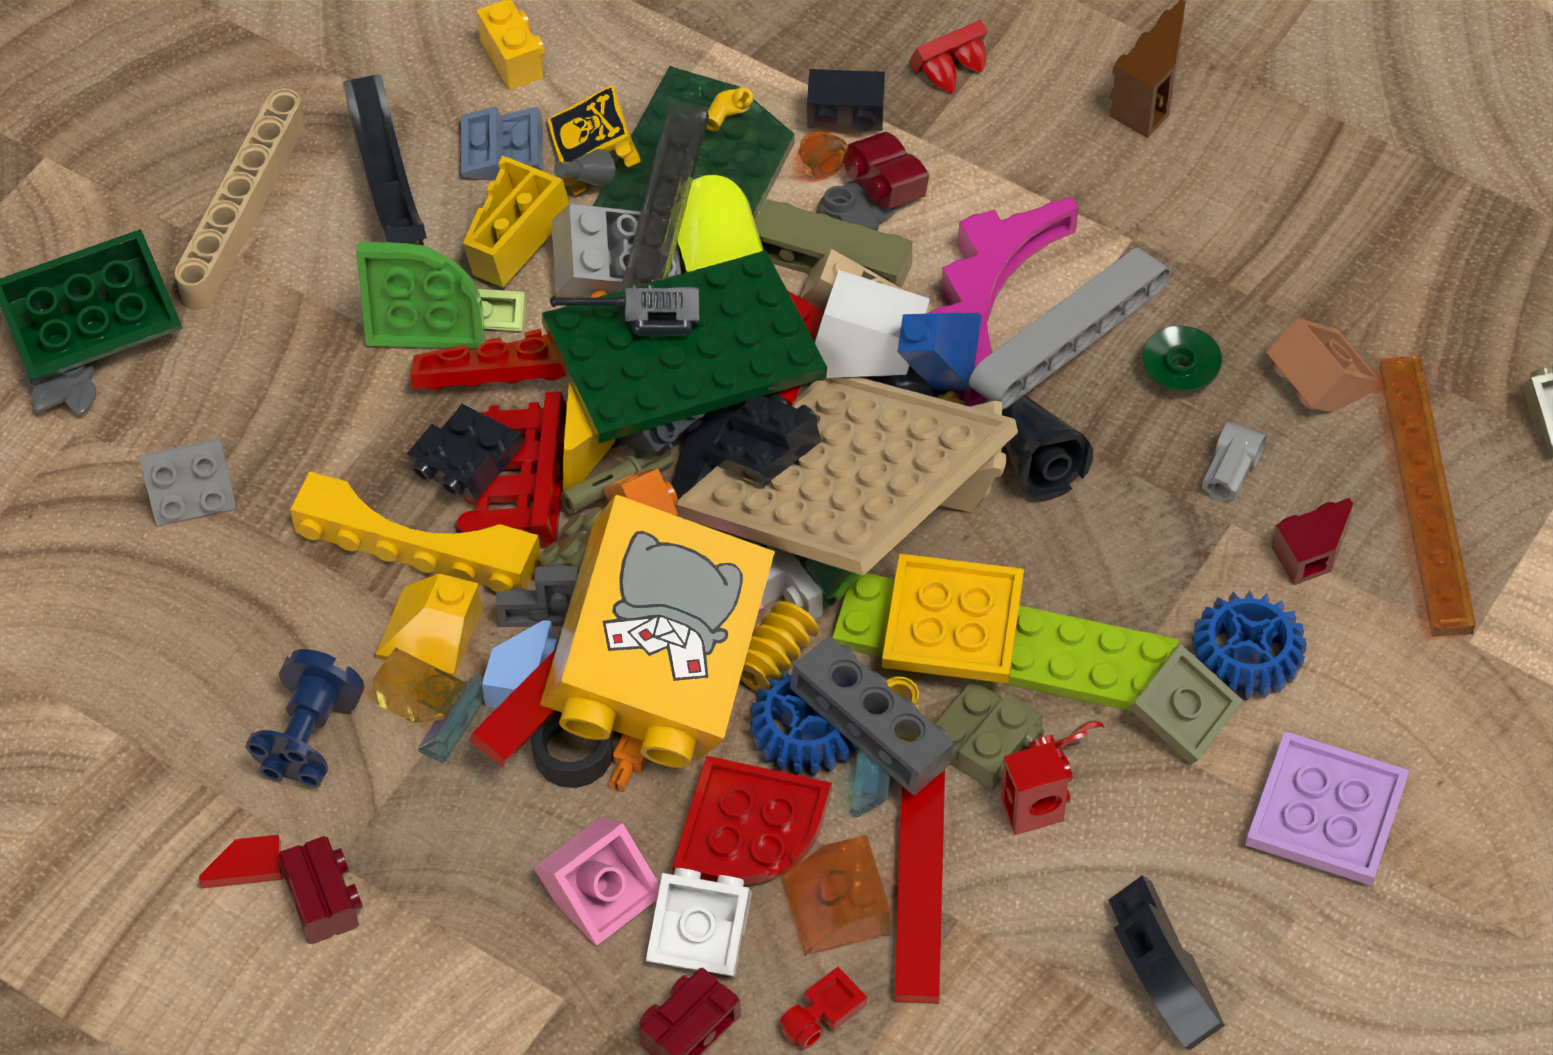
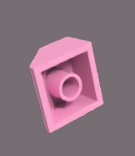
(599, 879)

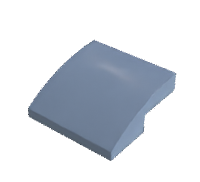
(490, 135)

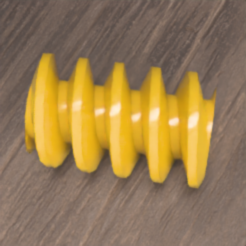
(776, 642)

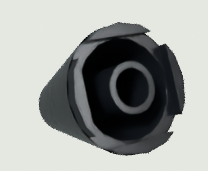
(1045, 450)

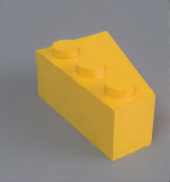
(513, 220)

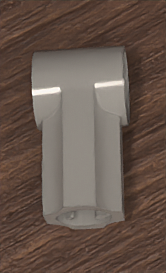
(1235, 454)

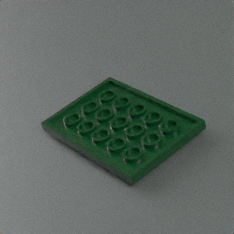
(740, 349)

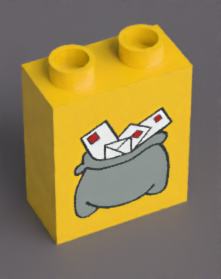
(657, 632)

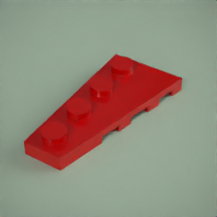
(488, 363)

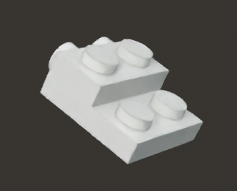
(699, 922)

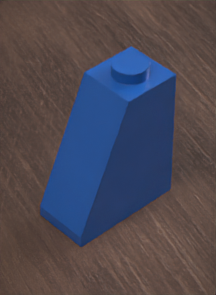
(941, 347)

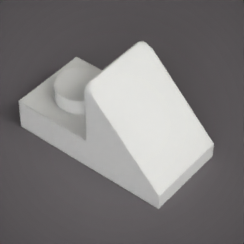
(791, 580)

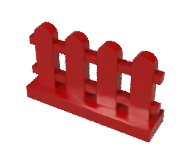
(540, 487)

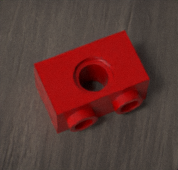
(1035, 787)

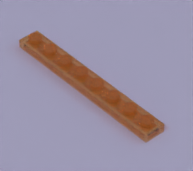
(1427, 497)

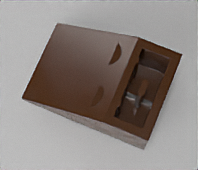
(1148, 74)

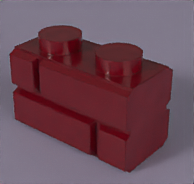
(320, 890)
(690, 1018)

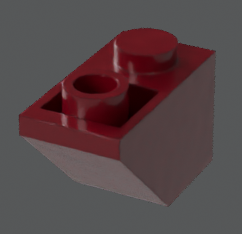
(1311, 542)

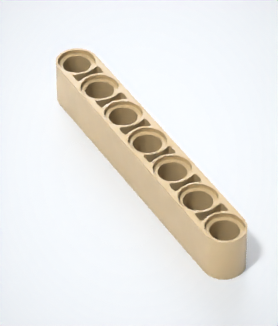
(239, 199)

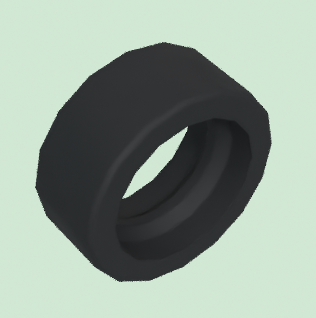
(569, 773)

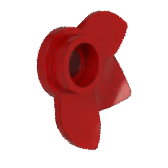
(1072, 739)

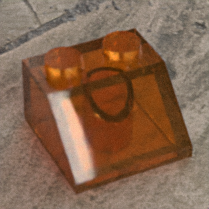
(838, 897)

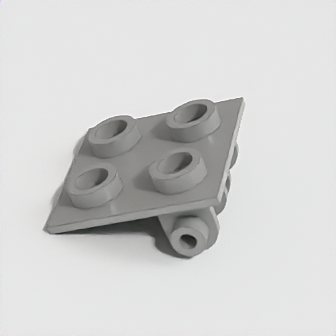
(187, 482)

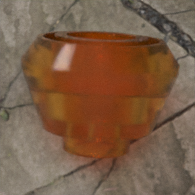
(822, 154)

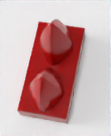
(937, 55)

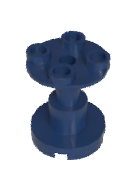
(316, 692)

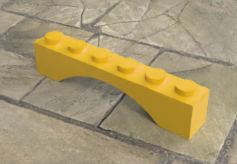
(492, 556)

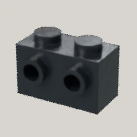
(845, 100)

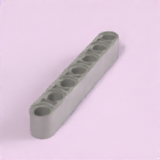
(1069, 327)

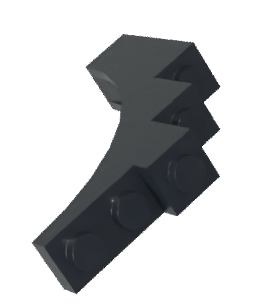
(382, 161)

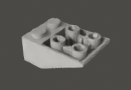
(594, 249)

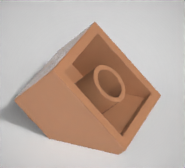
(1322, 366)

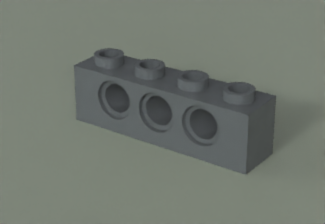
(877, 735)

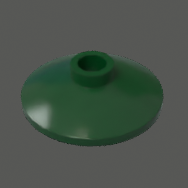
(1182, 347)

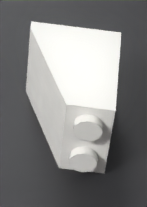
(864, 327)

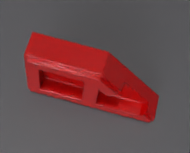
(245, 862)

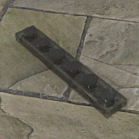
(666, 195)

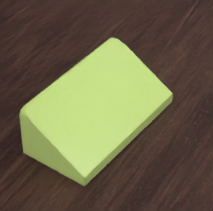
(503, 309)

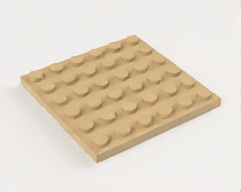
(867, 484)

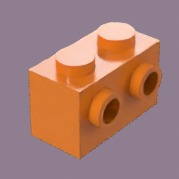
(646, 488)

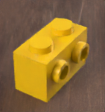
(510, 43)

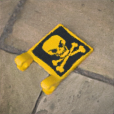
(589, 126)

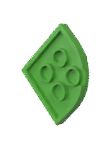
(417, 298)

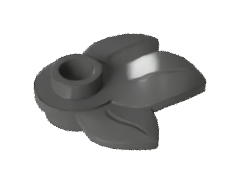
(854, 206)
(69, 386)

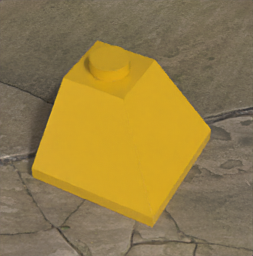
(580, 444)
(434, 621)

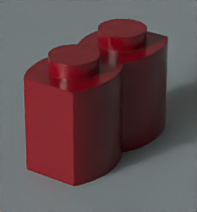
(886, 170)

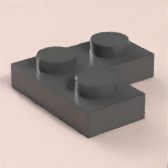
(548, 602)

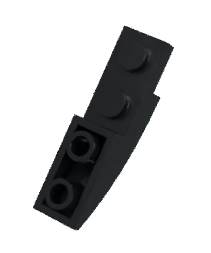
(1163, 965)

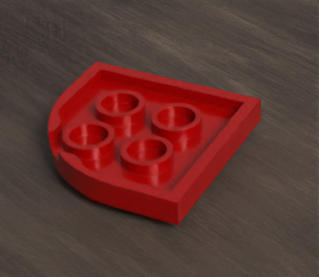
(750, 821)

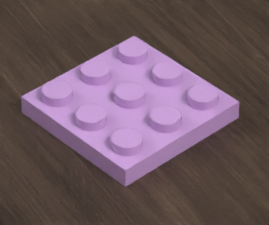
(1327, 808)

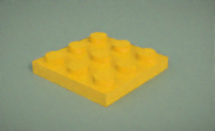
(953, 618)

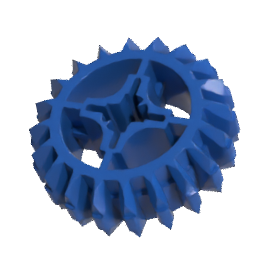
(1251, 629)
(811, 737)

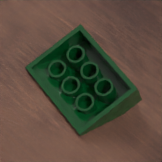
(86, 306)

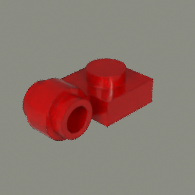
(831, 1000)

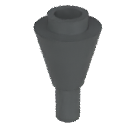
(592, 168)

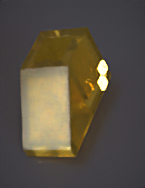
(416, 688)

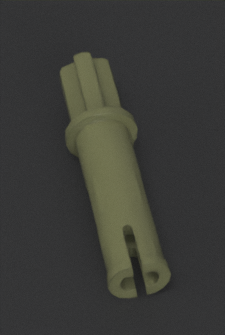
(591, 490)

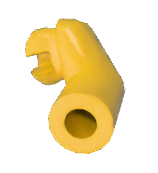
(728, 104)

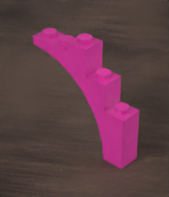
(992, 254)

